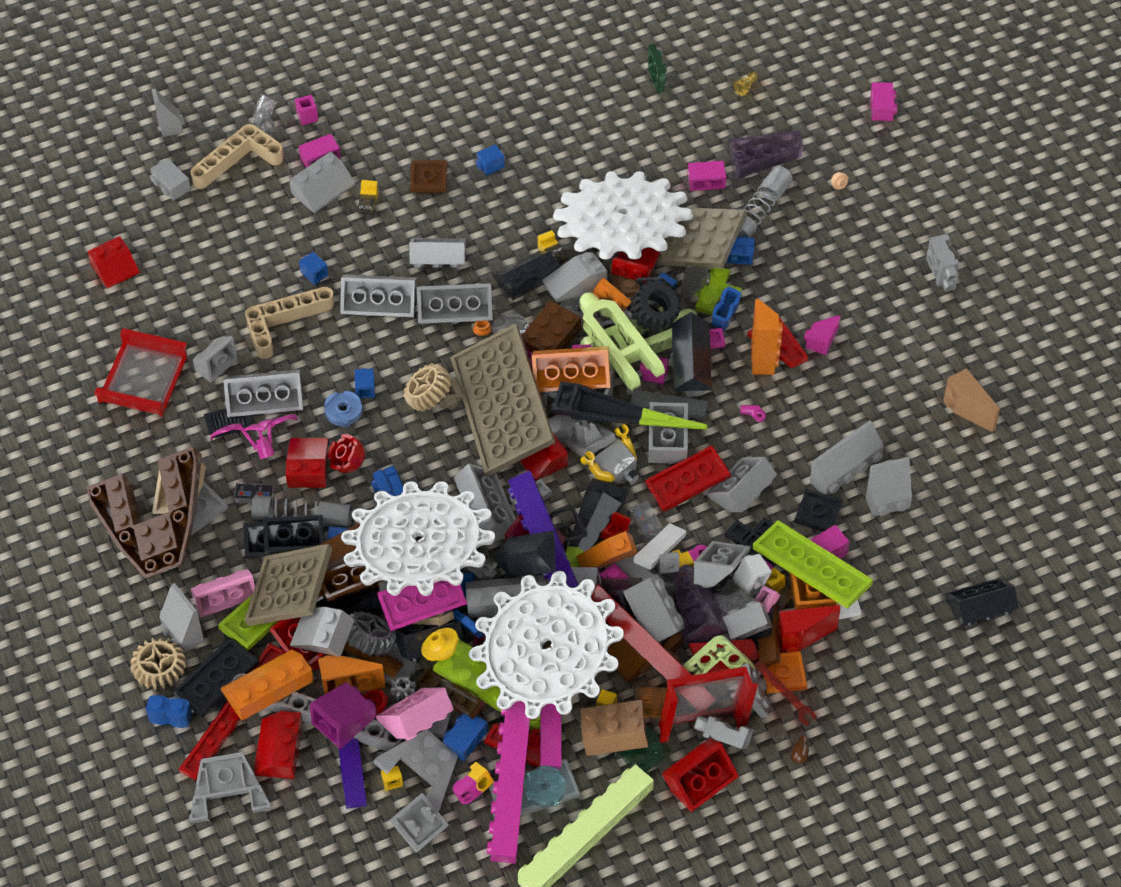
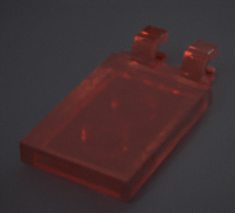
(803, 709)

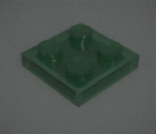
(656, 68)
(646, 757)

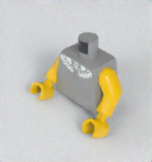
(614, 462)

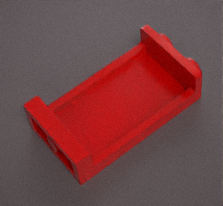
(635, 268)

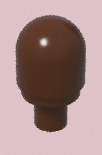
(800, 751)

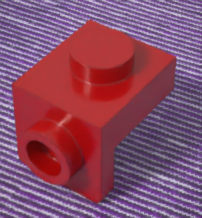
(617, 525)

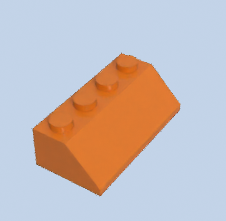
(765, 339)
(576, 365)
(268, 684)

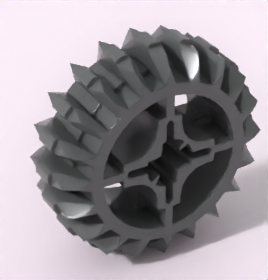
(371, 634)

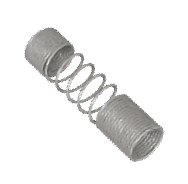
(771, 189)
(333, 513)

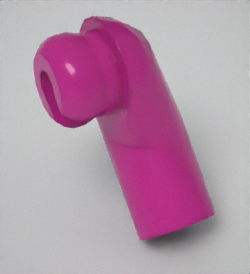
(753, 410)

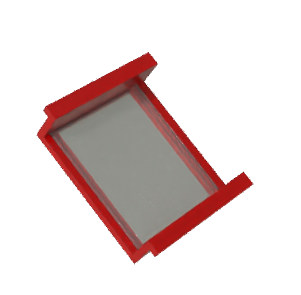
(144, 372)
(706, 696)

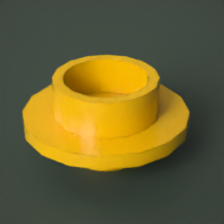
(440, 644)

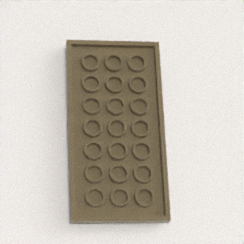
(502, 400)

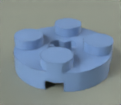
(346, 417)

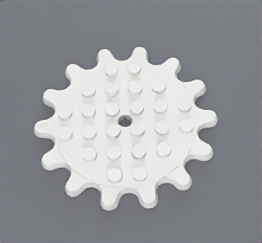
(644, 221)
(388, 535)
(541, 615)

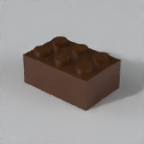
(552, 329)

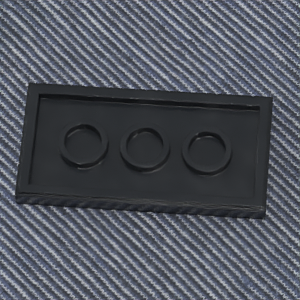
(204, 685)

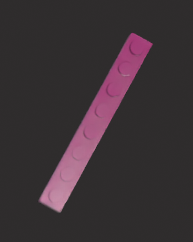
(509, 785)

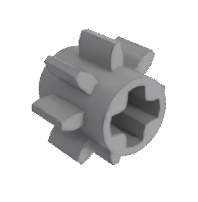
(402, 682)

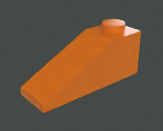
(608, 551)

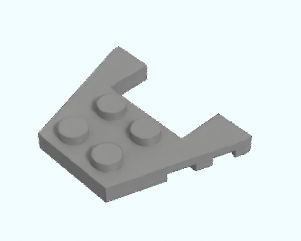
(427, 758)
(222, 778)

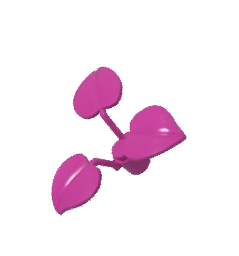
(263, 444)

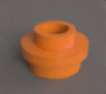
(482, 328)

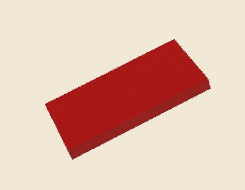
(687, 478)

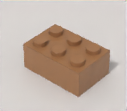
(614, 727)

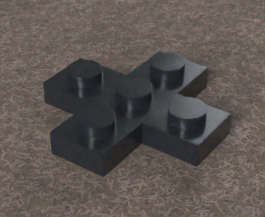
(743, 535)

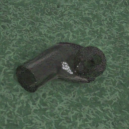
(785, 597)

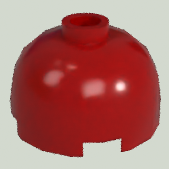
(346, 454)

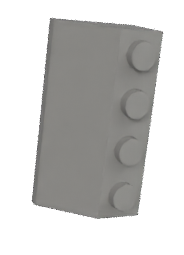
(378, 295)
(454, 303)
(263, 393)
(846, 459)
(487, 495)
(481, 594)

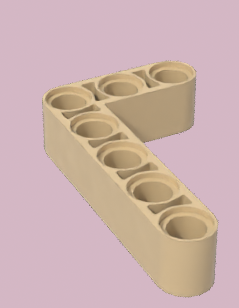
(232, 150)
(284, 311)

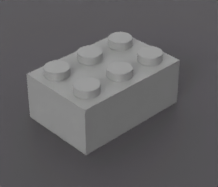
(668, 443)

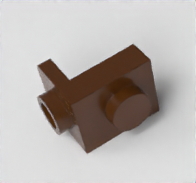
(672, 644)

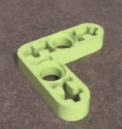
(721, 654)

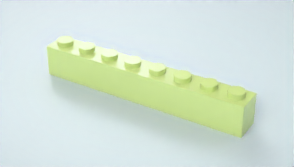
(586, 829)

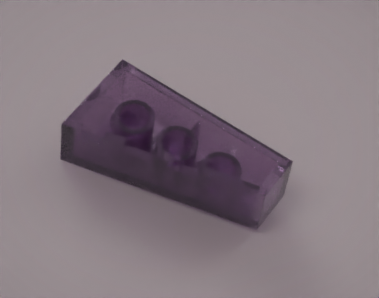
(762, 152)
(697, 608)

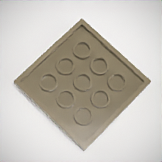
(707, 239)
(288, 585)

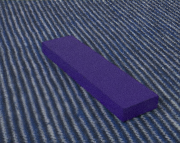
(352, 775)

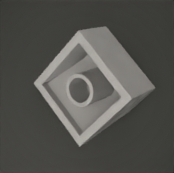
(216, 358)

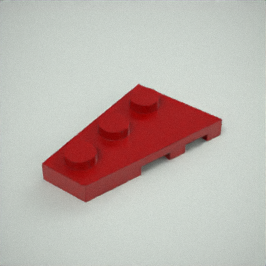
(790, 350)
(746, 646)
(533, 745)

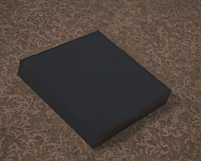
(818, 510)

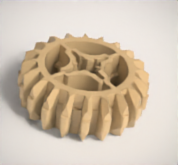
(427, 387)
(170, 662)

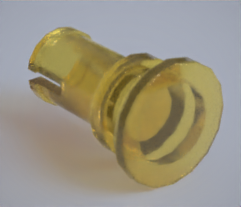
(743, 85)

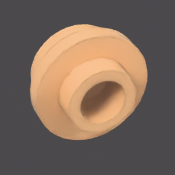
(839, 180)

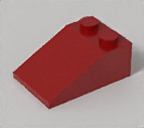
(307, 463)
(806, 626)

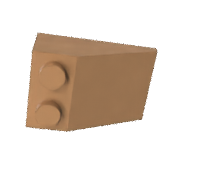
(970, 400)

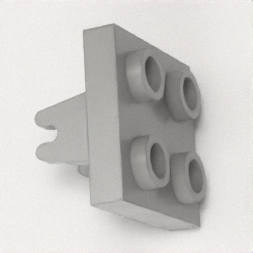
(589, 438)
(761, 701)
(419, 822)

